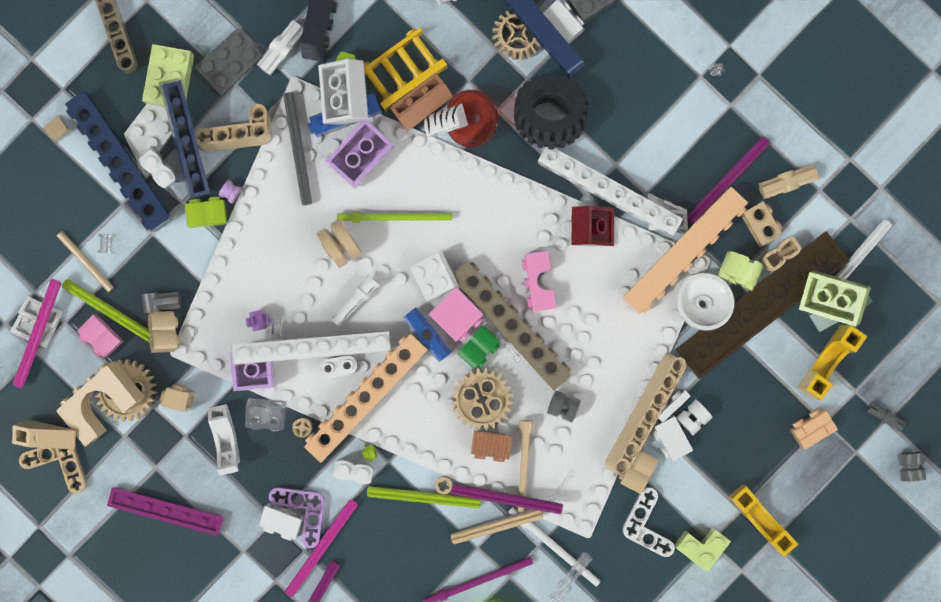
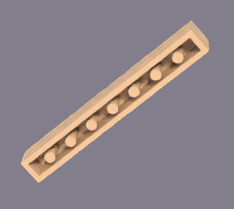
(688, 247)

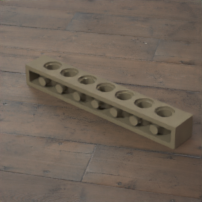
(562, 370)

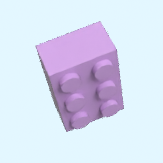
(360, 153)

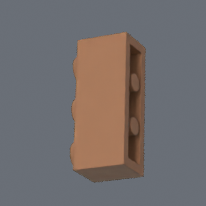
(421, 102)

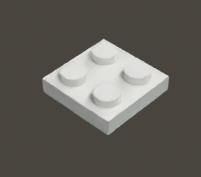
(434, 276)

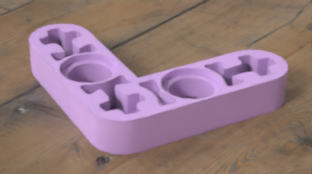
(310, 510)

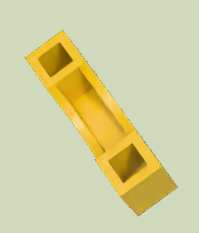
(762, 520)

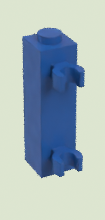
(316, 121)

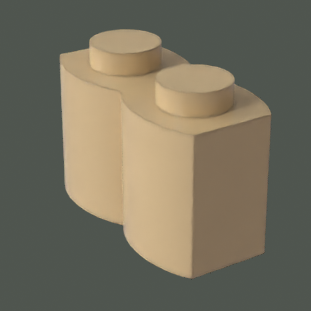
(783, 250)
(163, 332)
(639, 472)

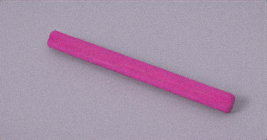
(37, 333)
(321, 548)

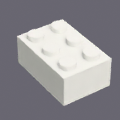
(343, 92)

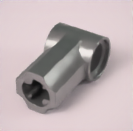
(156, 302)

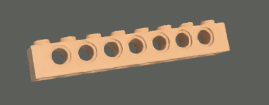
(314, 444)

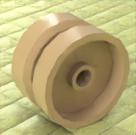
(337, 244)

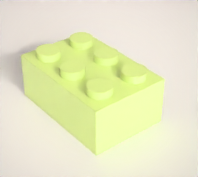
(164, 65)
(834, 298)

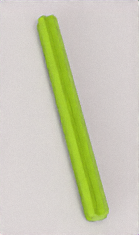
(106, 309)
(423, 497)

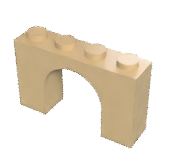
(77, 409)

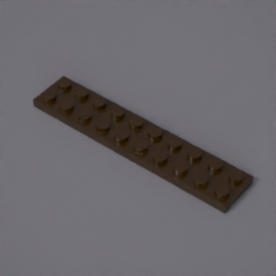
(761, 305)

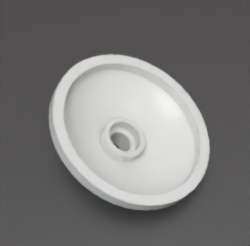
(713, 293)

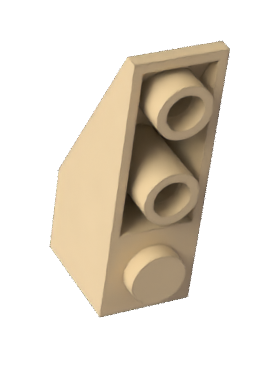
(43, 435)

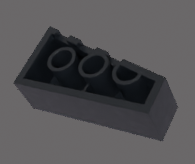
(317, 29)

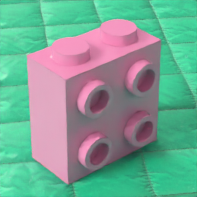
(457, 315)

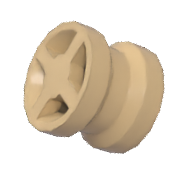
(300, 429)

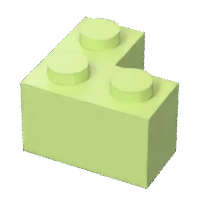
(704, 552)

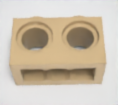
(757, 226)

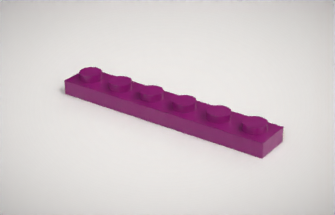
(165, 511)

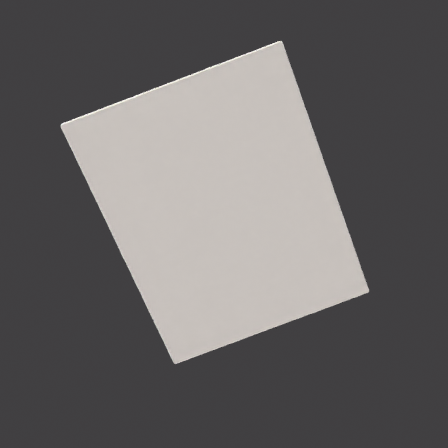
(278, 265)

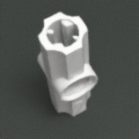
(281, 47)

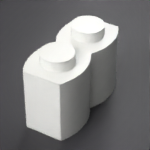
(153, 163)
(347, 469)

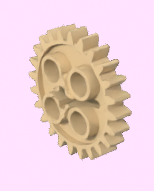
(137, 375)
(465, 405)

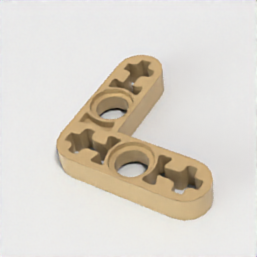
(57, 454)

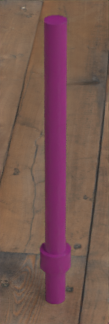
(443, 594)

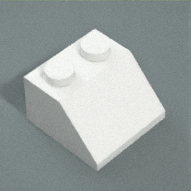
(282, 521)

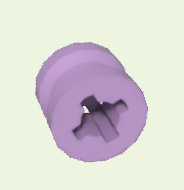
(230, 191)

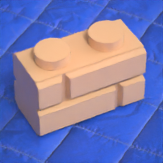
(813, 429)

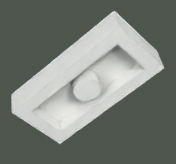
(678, 399)

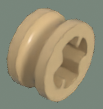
(446, 490)

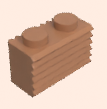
(491, 445)

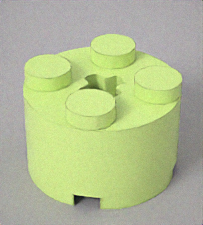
(740, 270)

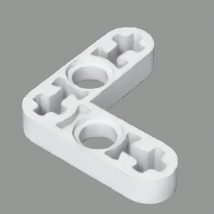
(641, 531)

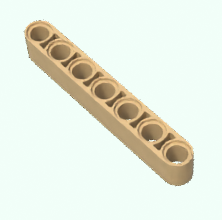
(645, 414)

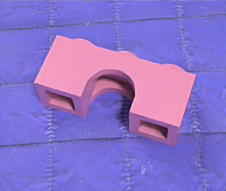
(539, 298)

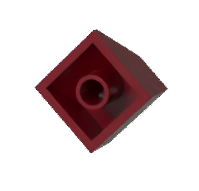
(592, 226)

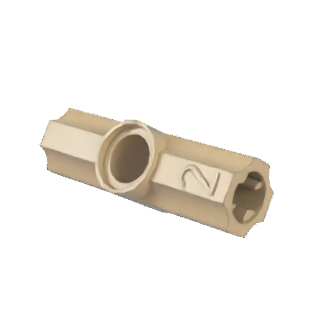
(788, 181)

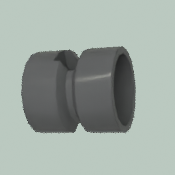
(556, 406)
(912, 466)

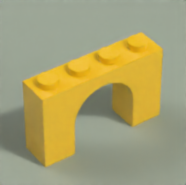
(815, 382)

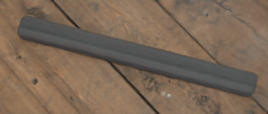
(297, 149)

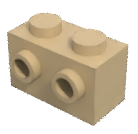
(177, 398)

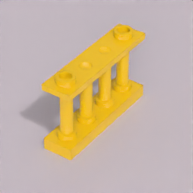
(419, 76)

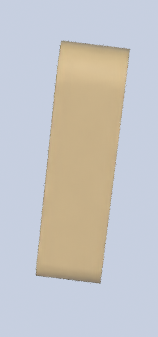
(209, 138)

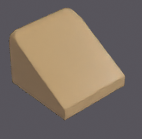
(56, 129)

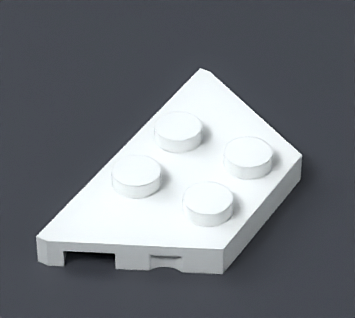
(148, 130)

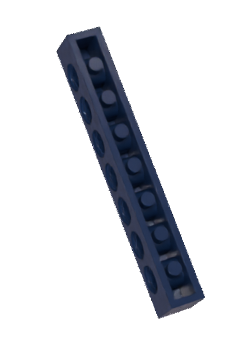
(76, 108)

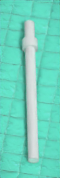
(555, 547)

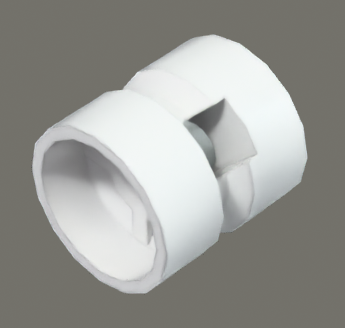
(699, 412)

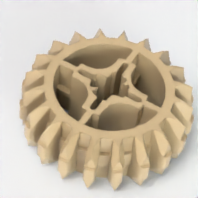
(511, 28)

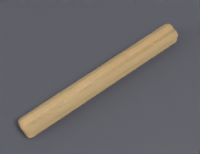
(496, 526)

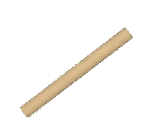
(85, 261)

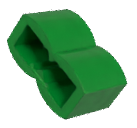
(478, 347)

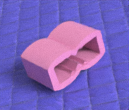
(100, 336)

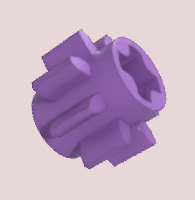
(257, 320)

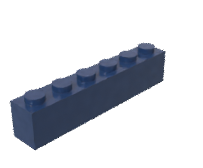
(184, 137)

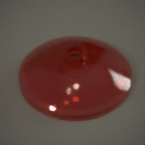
(475, 104)

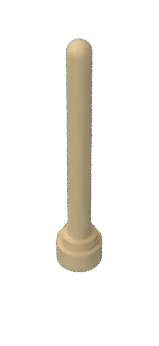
(526, 428)

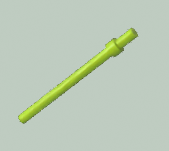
(356, 216)

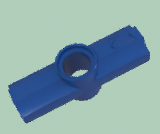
(419, 324)

